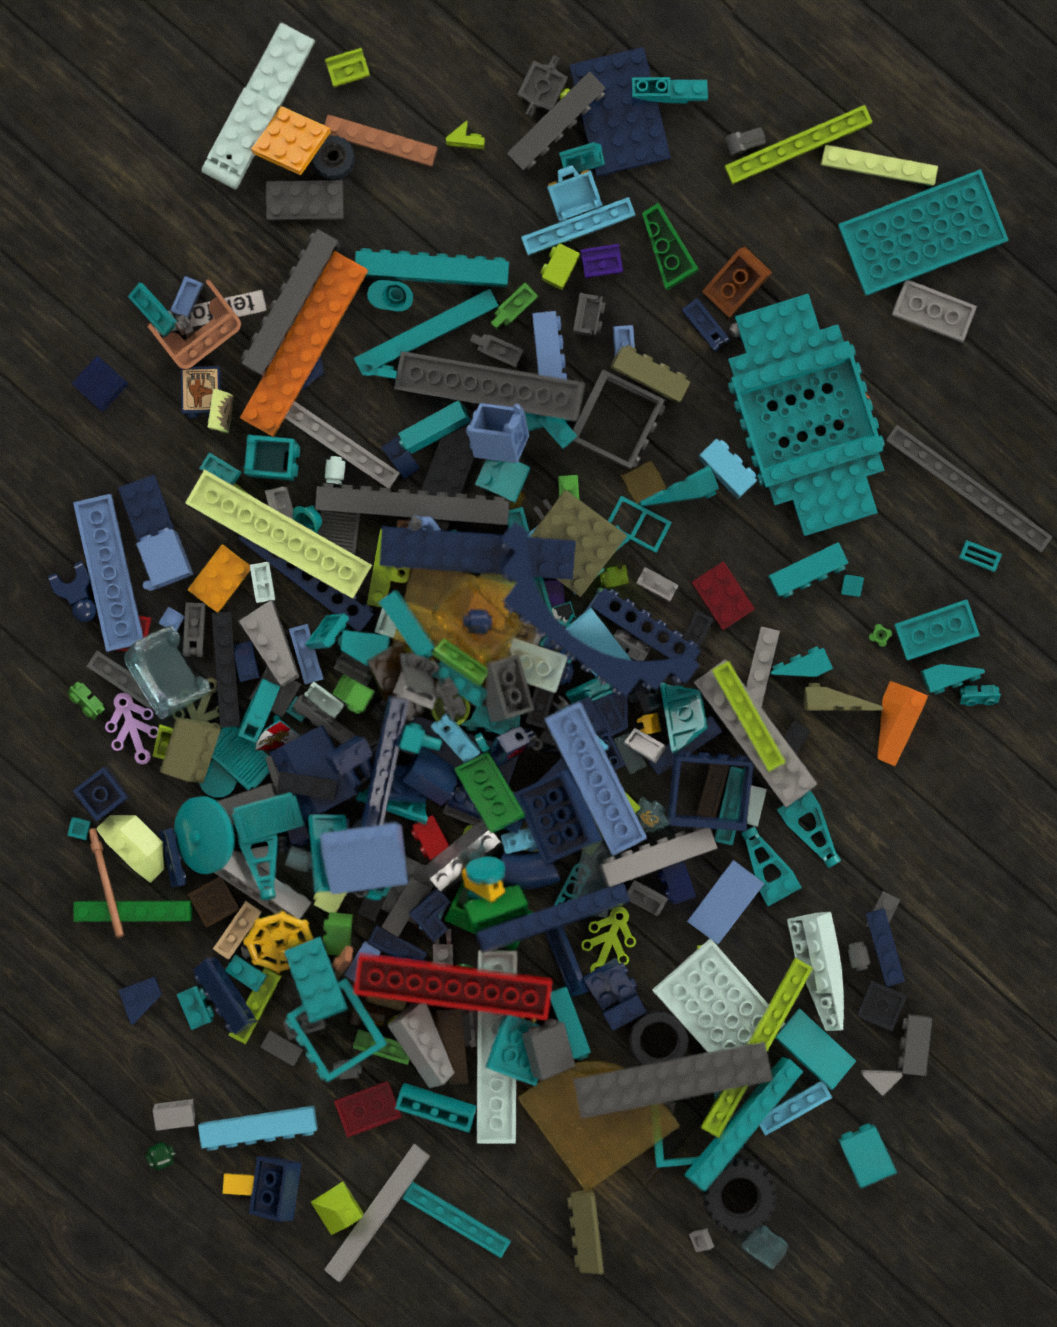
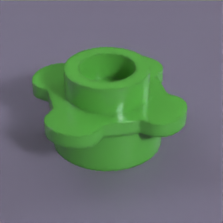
(885, 635)

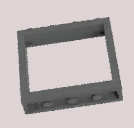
(650, 426)

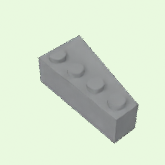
(269, 638)
(422, 1043)

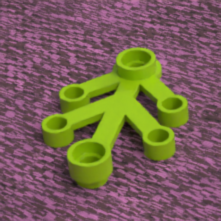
(610, 937)

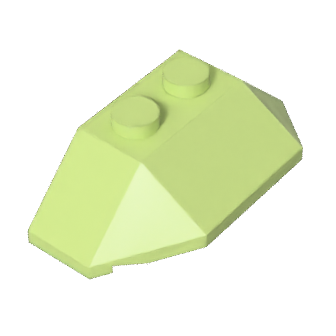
(134, 844)

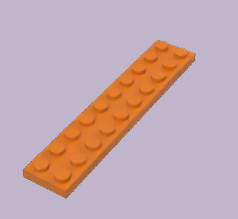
(304, 343)

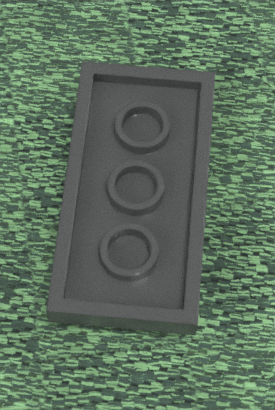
(304, 200)

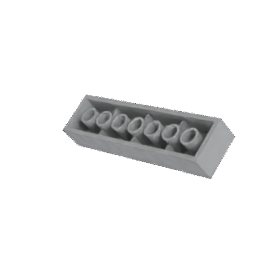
(787, 780)

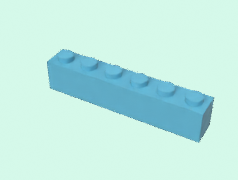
(258, 1127)

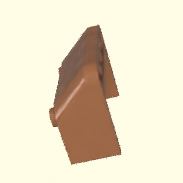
(204, 340)

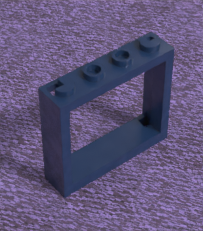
(711, 822)

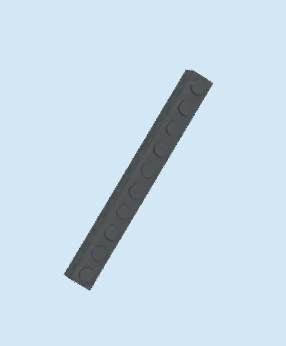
(406, 504)

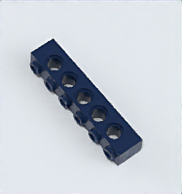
(603, 606)

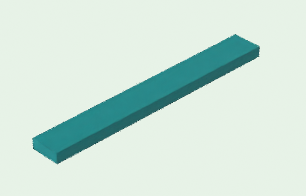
(427, 331)

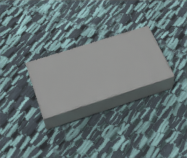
(645, 745)

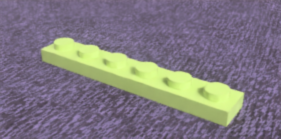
(879, 165)

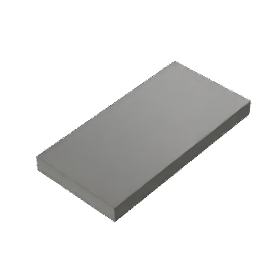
(934, 310)

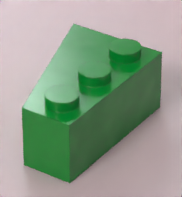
(507, 907)

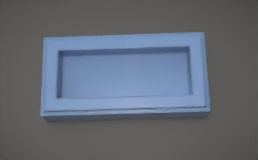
(186, 297)

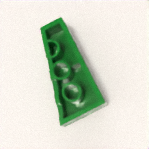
(671, 254)

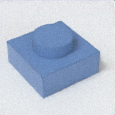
(172, 618)

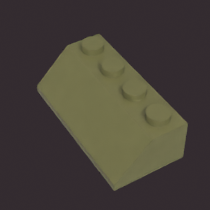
(586, 1231)

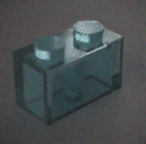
(300, 859)

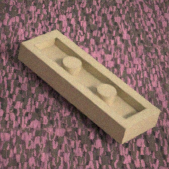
(237, 930)

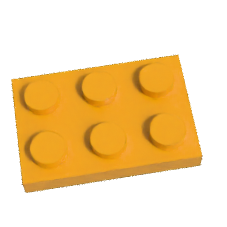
(220, 578)

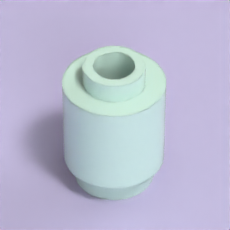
(335, 470)

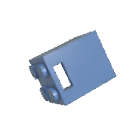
(498, 432)
(164, 559)

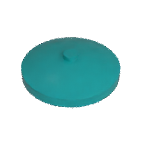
(204, 835)

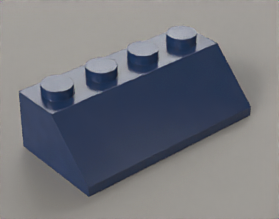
(225, 995)

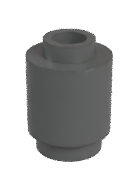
(858, 955)
(352, 1072)

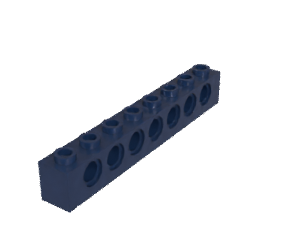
(358, 621)

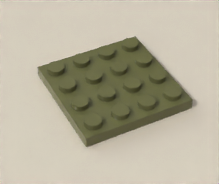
(593, 534)

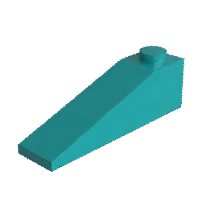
(693, 487)

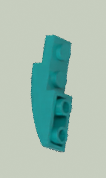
(669, 91)

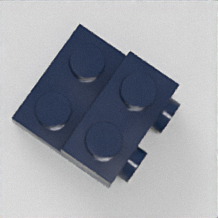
(611, 983)

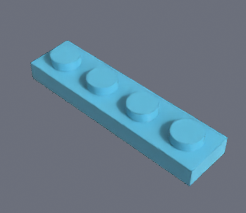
(795, 1107)

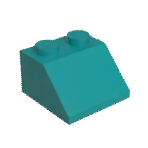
(503, 478)

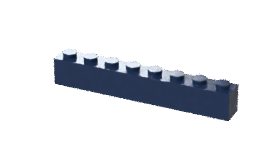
(552, 918)

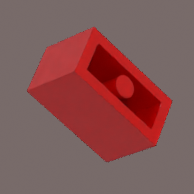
(431, 837)

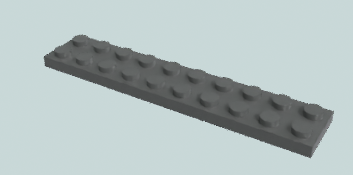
(489, 385)
(672, 1079)

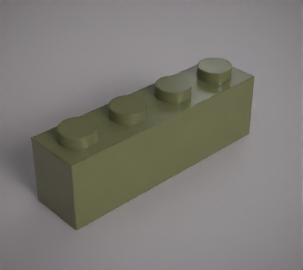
(650, 374)

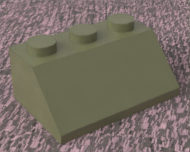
(190, 750)

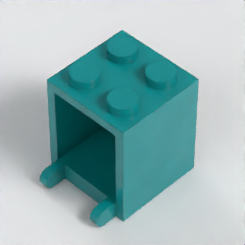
(267, 455)

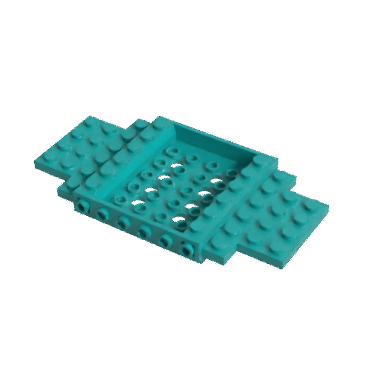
(786, 358)

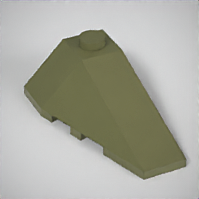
(828, 699)

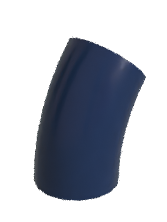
(528, 871)

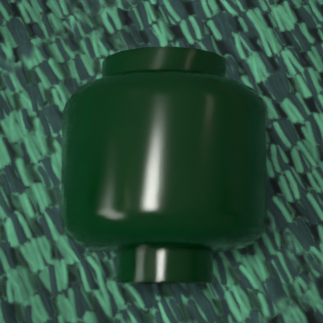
(160, 1156)

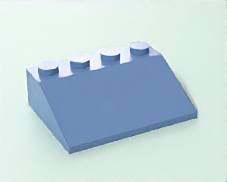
(364, 858)

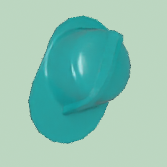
(390, 295)
(308, 517)

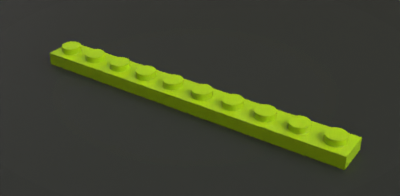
(765, 1031)

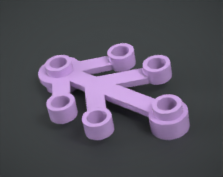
(131, 725)

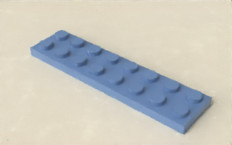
(108, 572)
(595, 778)

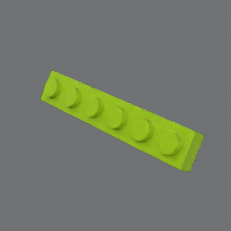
(748, 716)

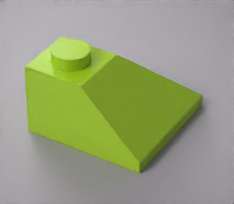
(337, 1208)

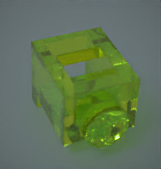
(614, 577)

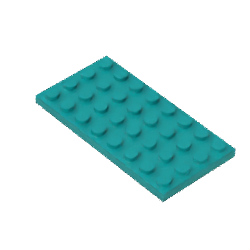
(923, 232)

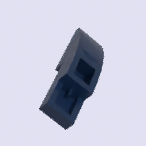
(611, 752)

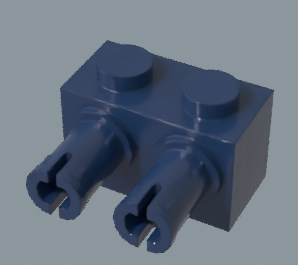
(349, 755)

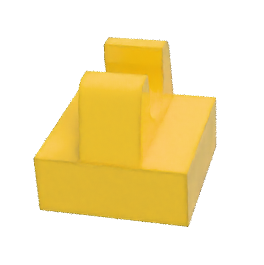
(651, 723)

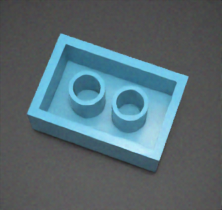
(727, 468)

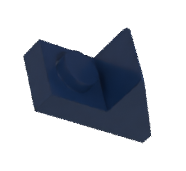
(401, 459)

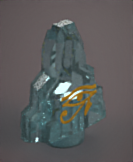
(651, 815)

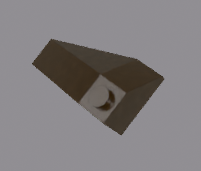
(451, 1032)

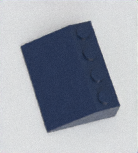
(307, 757)
(558, 816)

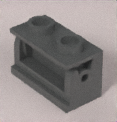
(588, 314)

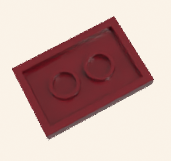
(723, 595)
(367, 1108)

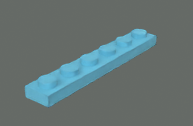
(578, 226)

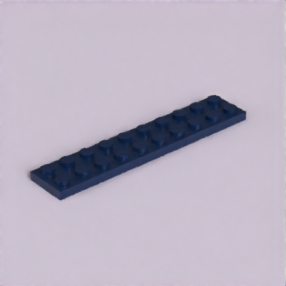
(472, 552)

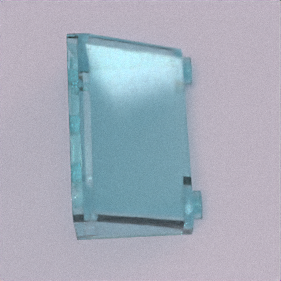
(164, 673)

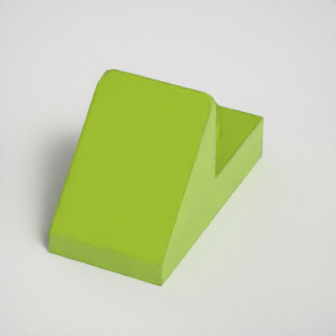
(459, 138)
(162, 741)

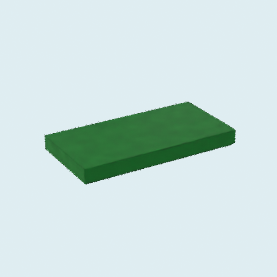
(489, 792)

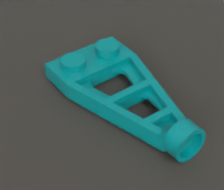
(800, 807)
(265, 881)
(778, 888)

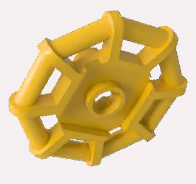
(271, 934)

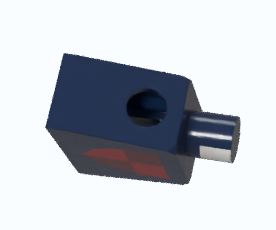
(510, 745)

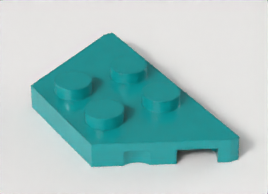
(683, 714)
(409, 810)

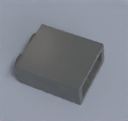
(548, 1049)

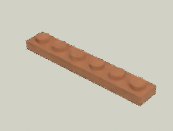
(381, 140)

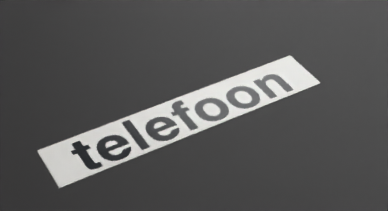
(240, 304)

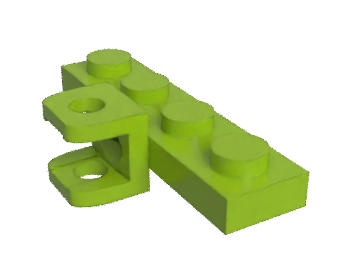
(382, 578)

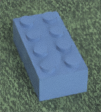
(549, 344)

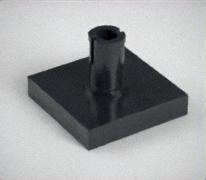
(649, 699)

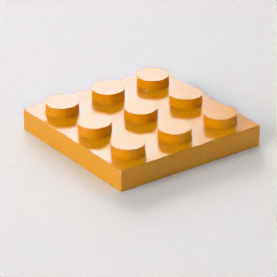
(290, 140)

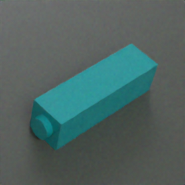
(434, 427)
(408, 624)
(567, 1014)

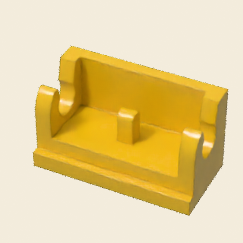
(487, 891)

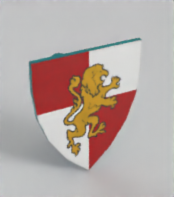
(276, 735)

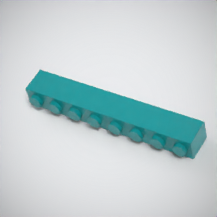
(434, 268)
(743, 1124)

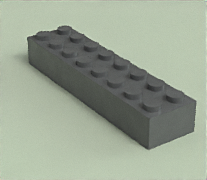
(290, 302)

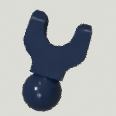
(76, 592)

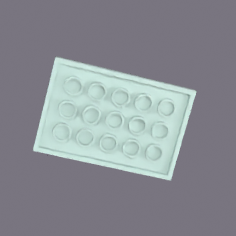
(713, 999)

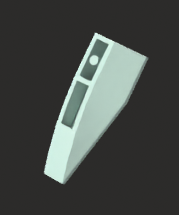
(817, 946)

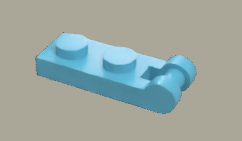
(456, 738)

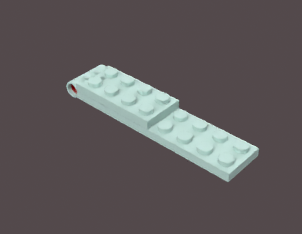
(257, 105)

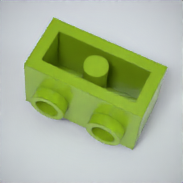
(560, 266)

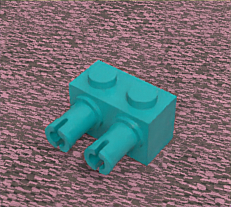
(414, 738)

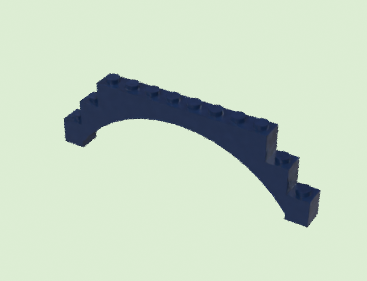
(618, 672)

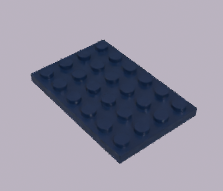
(623, 125)

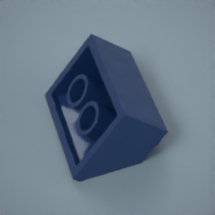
(275, 1188)

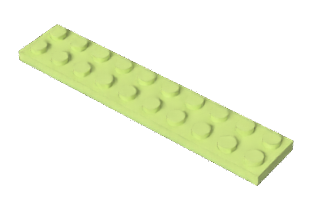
(278, 534)

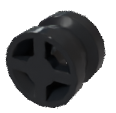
(283, 843)

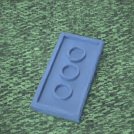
(725, 902)

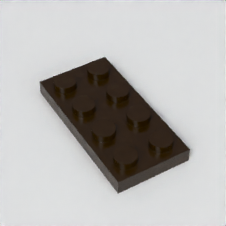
(386, 670)

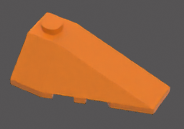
(899, 715)

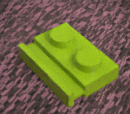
(347, 67)

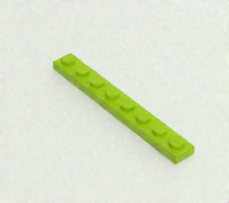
(798, 144)

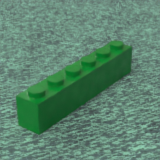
(134, 910)

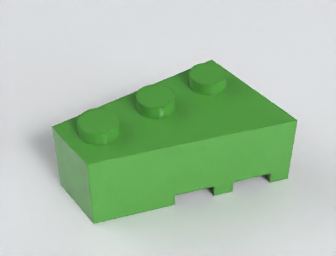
(354, 694)

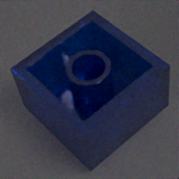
(100, 383)

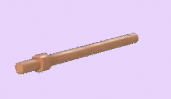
(97, 849)

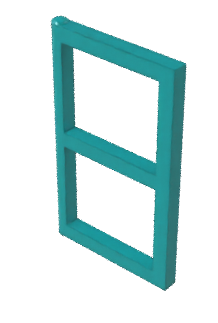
(645, 511)

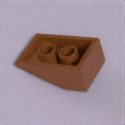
(737, 281)

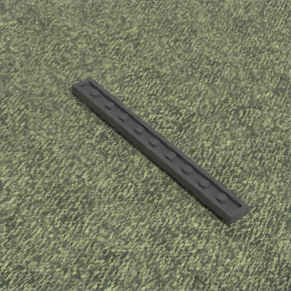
(968, 488)

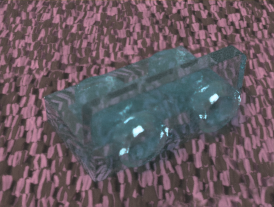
(765, 1246)

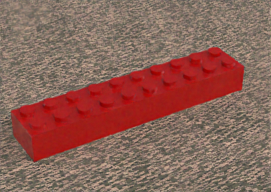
(453, 986)

